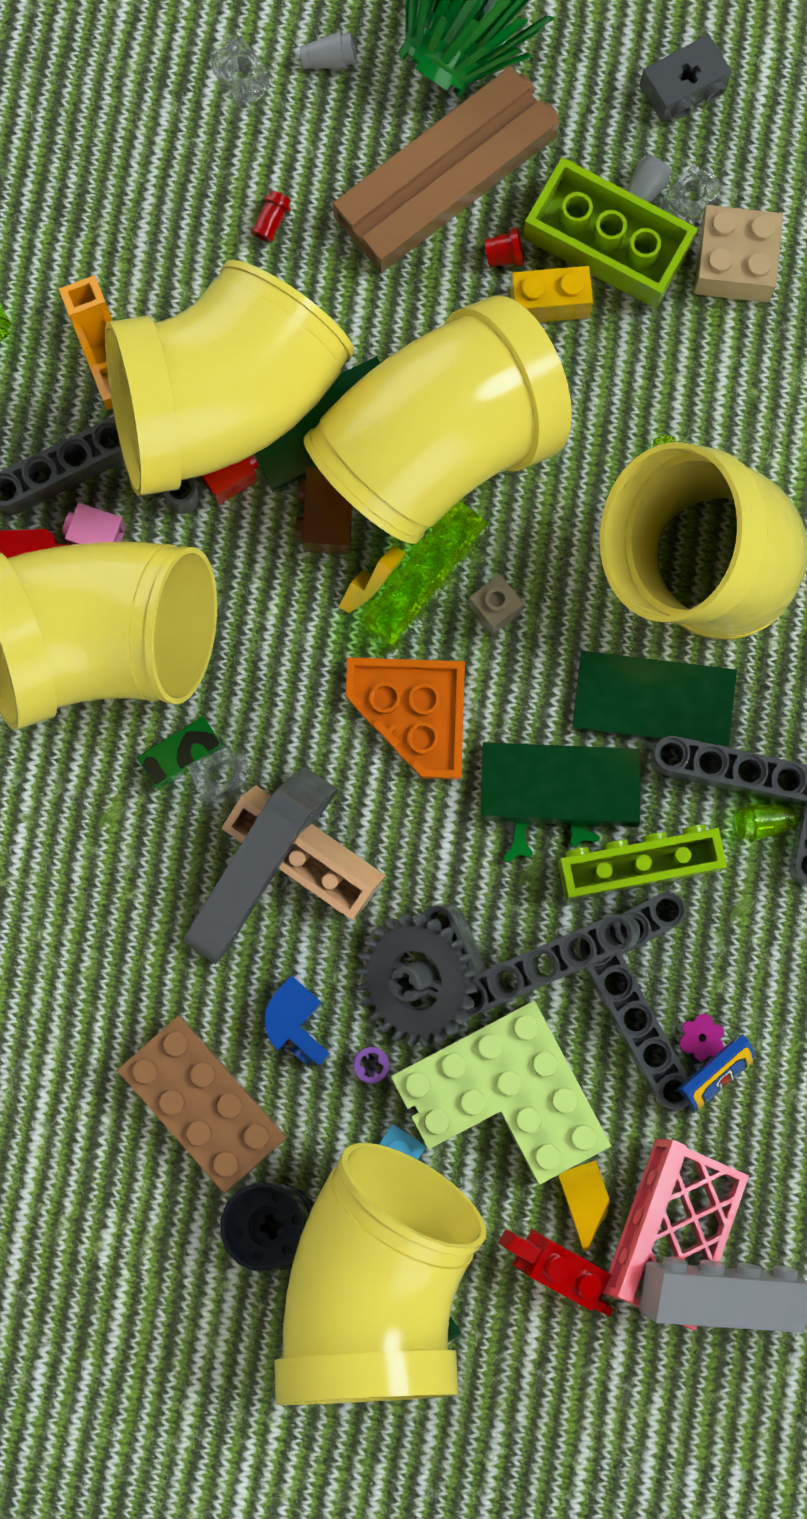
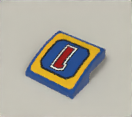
(717, 1073)

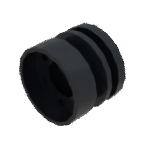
(248, 1221)

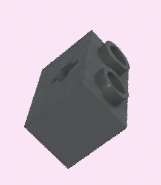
(694, 63)

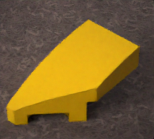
(366, 585)
(586, 1200)

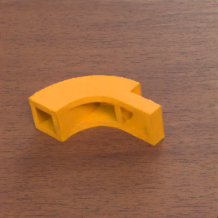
(89, 318)

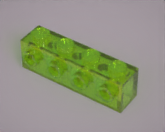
(424, 576)

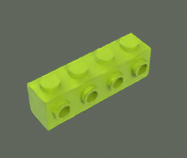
(641, 864)

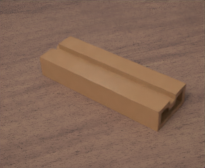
(446, 168)

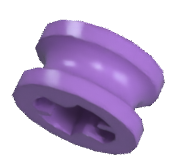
(382, 1059)

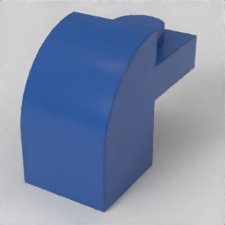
(286, 1015)

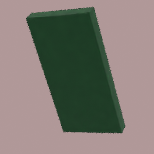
(287, 457)
(653, 698)
(560, 784)

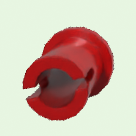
(271, 216)

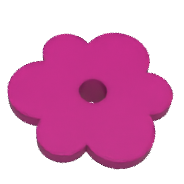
(690, 1041)

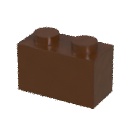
(326, 516)

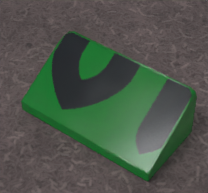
(172, 756)

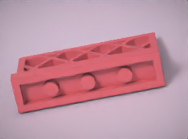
(650, 1212)

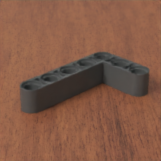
(66, 476)
(729, 779)
(257, 860)
(526, 965)
(633, 998)

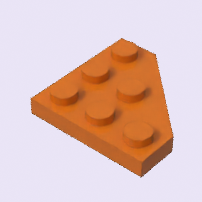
(414, 709)

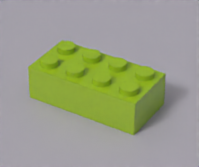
(609, 231)

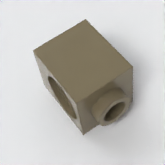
(495, 605)

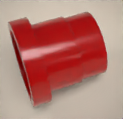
(505, 249)

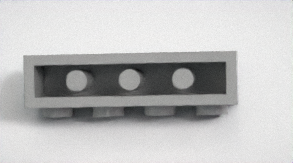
(724, 1296)

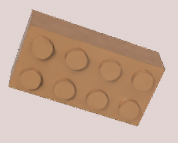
(202, 1104)

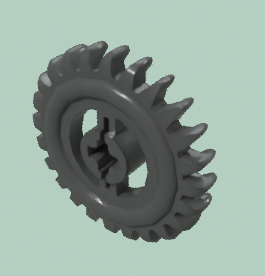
(397, 983)

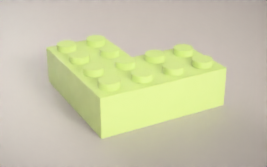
(511, 1071)

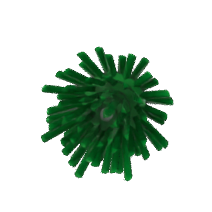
(465, 38)

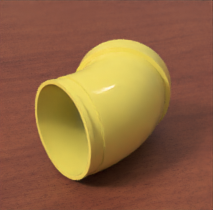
(218, 376)
(445, 417)
(767, 552)
(103, 626)
(376, 1283)

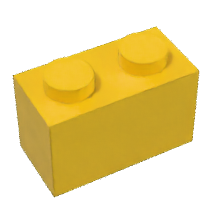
(554, 293)

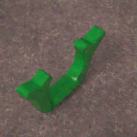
(520, 847)

